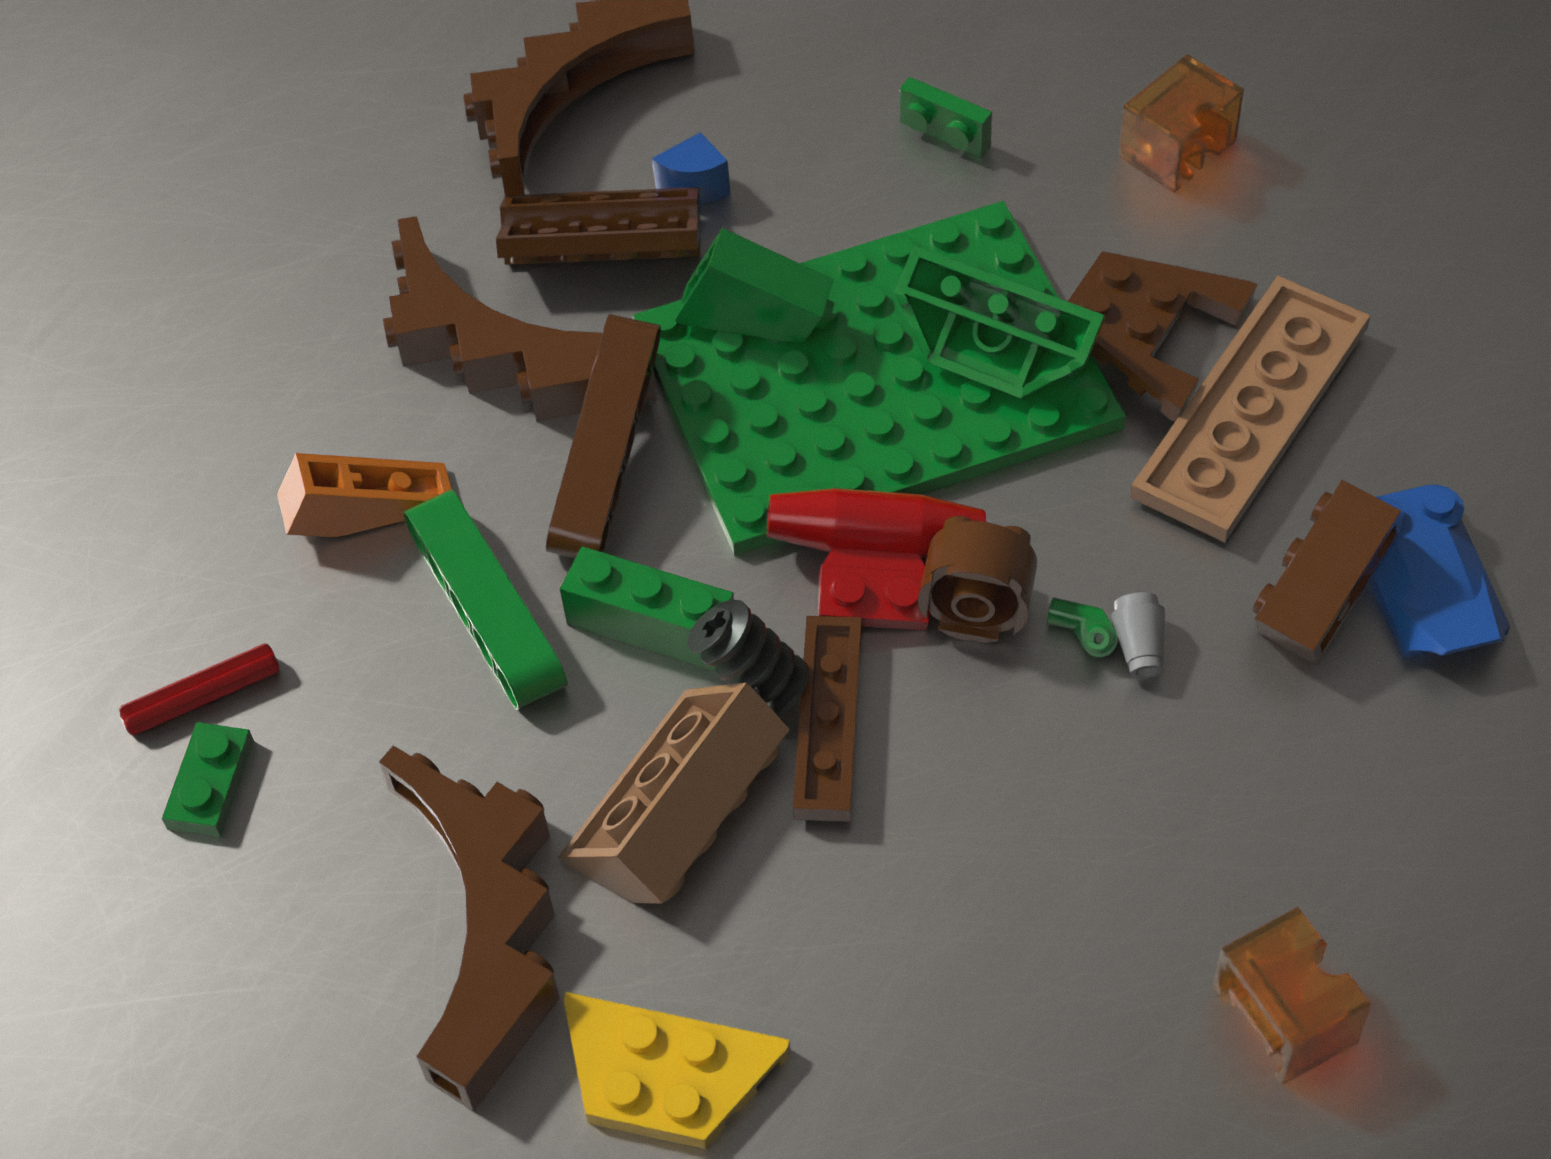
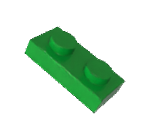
(945, 117)
(208, 779)

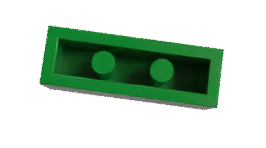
(636, 603)

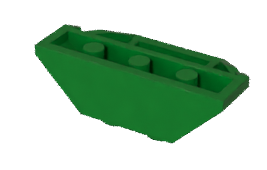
(993, 325)

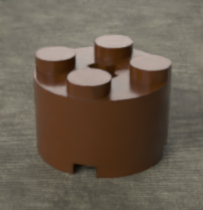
(978, 579)

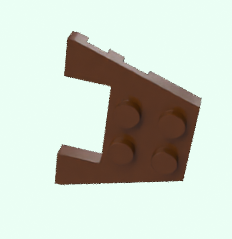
(1141, 308)

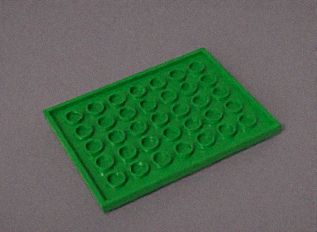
(858, 395)

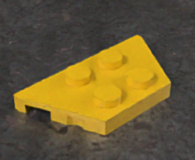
(665, 1070)

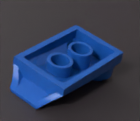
(1434, 580)

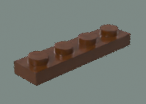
(828, 720)

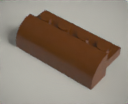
(600, 226)

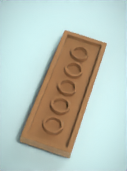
(1249, 408)

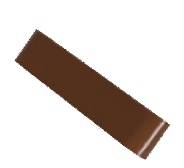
(604, 436)

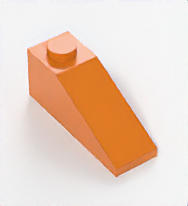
(354, 493)

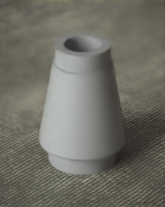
(1140, 632)

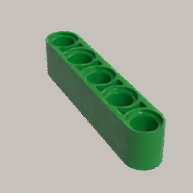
(485, 599)

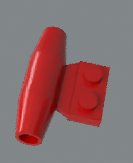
(872, 547)

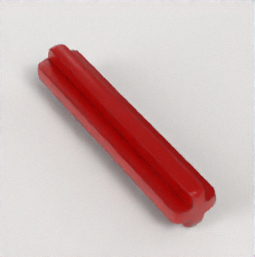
(198, 689)

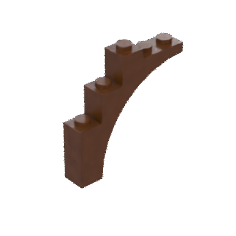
(558, 68)
(494, 351)
(500, 984)

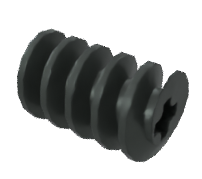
(749, 654)

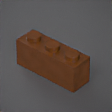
(1327, 571)

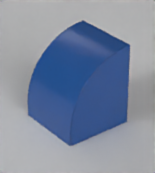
(693, 165)

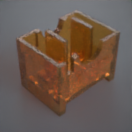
(1180, 120)
(1290, 999)

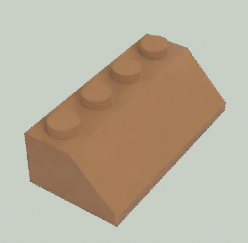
(676, 793)

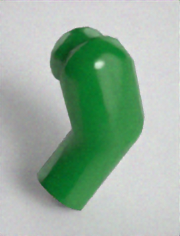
(1088, 623)

